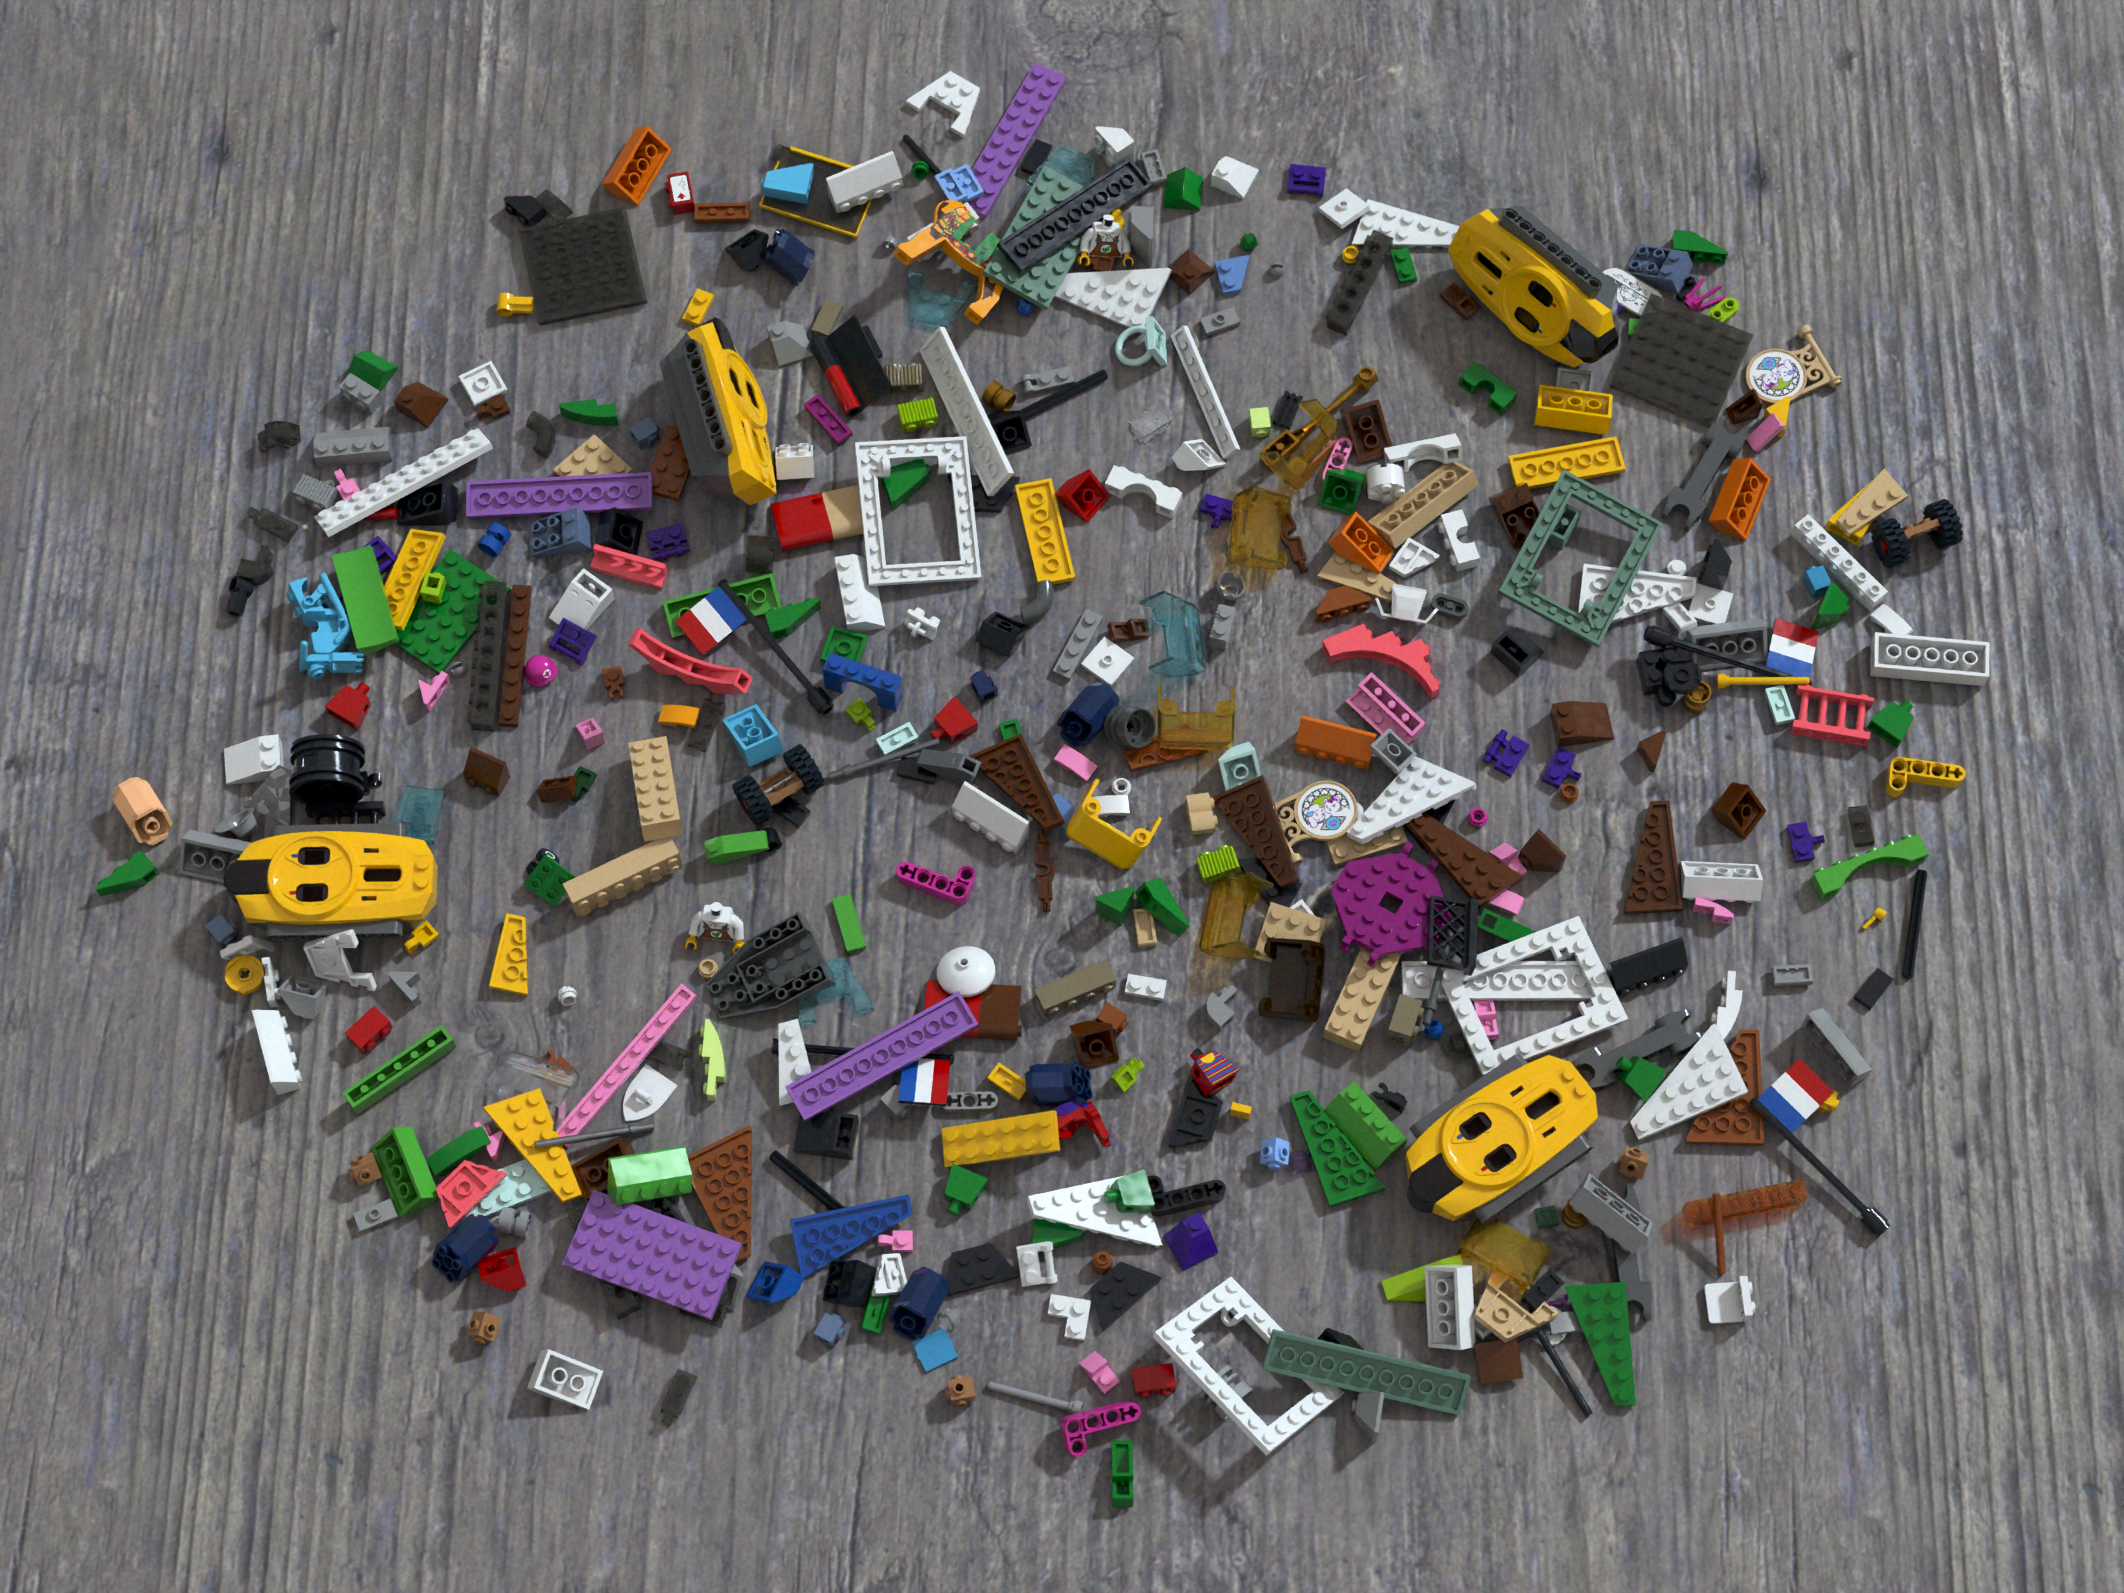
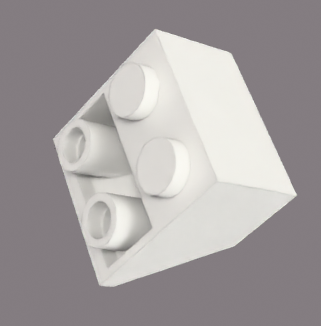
(1113, 145)
(794, 461)

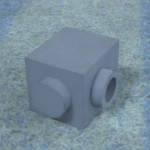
(645, 433)
(222, 931)
(829, 1329)

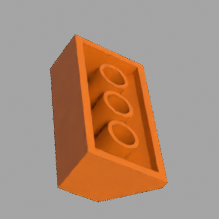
(637, 165)
(1740, 498)
(1334, 742)

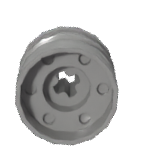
(1242, 1389)

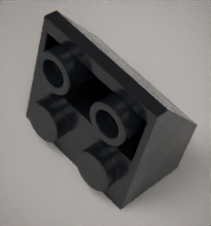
(1715, 566)
(1516, 651)
(849, 1283)

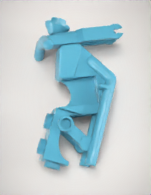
(333, 630)

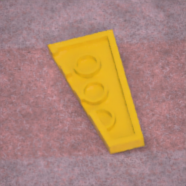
(511, 958)

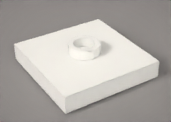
(1344, 208)
(483, 384)
(1710, 605)
(1107, 662)

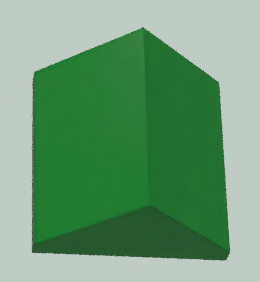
(1183, 190)
(372, 369)
(1115, 905)

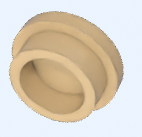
(707, 968)

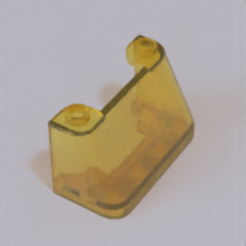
(1257, 528)
(1505, 1252)

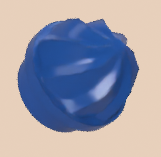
(1024, 307)
(1434, 1031)

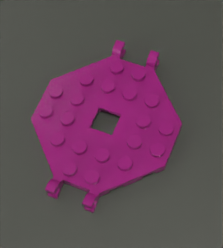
(1374, 928)

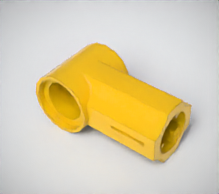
(508, 304)

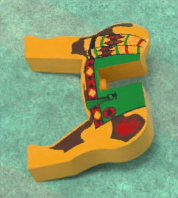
(949, 226)

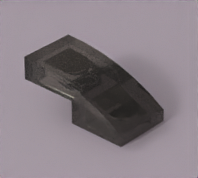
(554, 206)
(1860, 826)

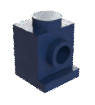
(983, 686)

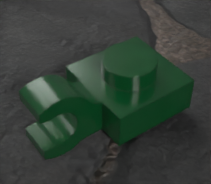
(585, 779)

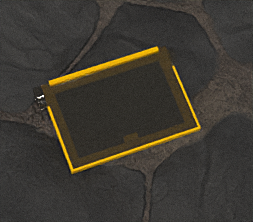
(819, 208)

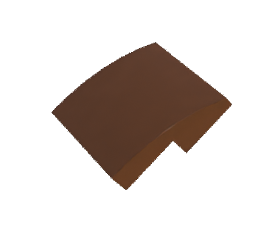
(1498, 1361)

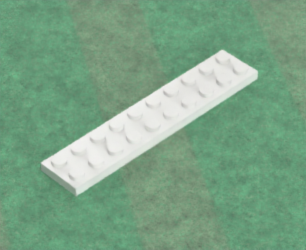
(966, 411)
(403, 482)
(1511, 983)

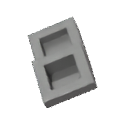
(1565, 1323)

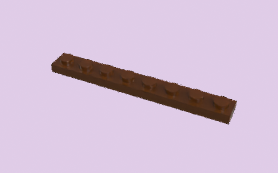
(515, 656)

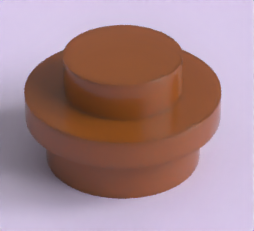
(1569, 793)

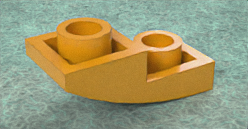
(678, 715)

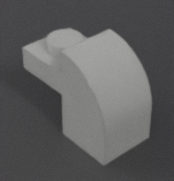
(1216, 1009)

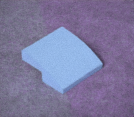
(959, 184)

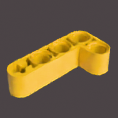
(1954, 774)

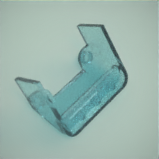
(1181, 635)

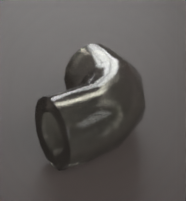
(545, 434)

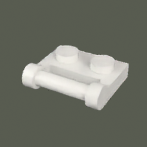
(1030, 1267)

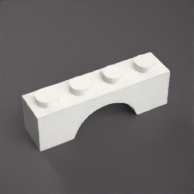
(1443, 449)
(1122, 482)

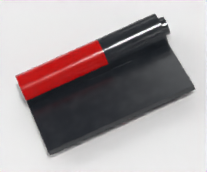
(850, 366)

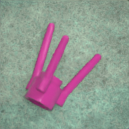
(1694, 301)

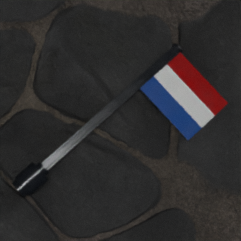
(921, 1081)

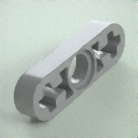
(975, 1108)

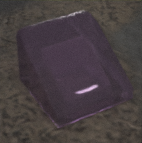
(1300, 1162)

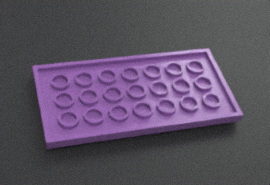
(652, 1255)

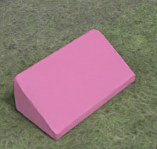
(1765, 432)

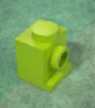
(428, 591)

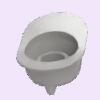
(240, 824)

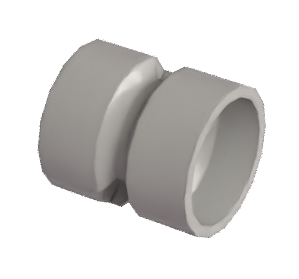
(515, 1222)

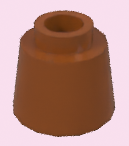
(1102, 1263)

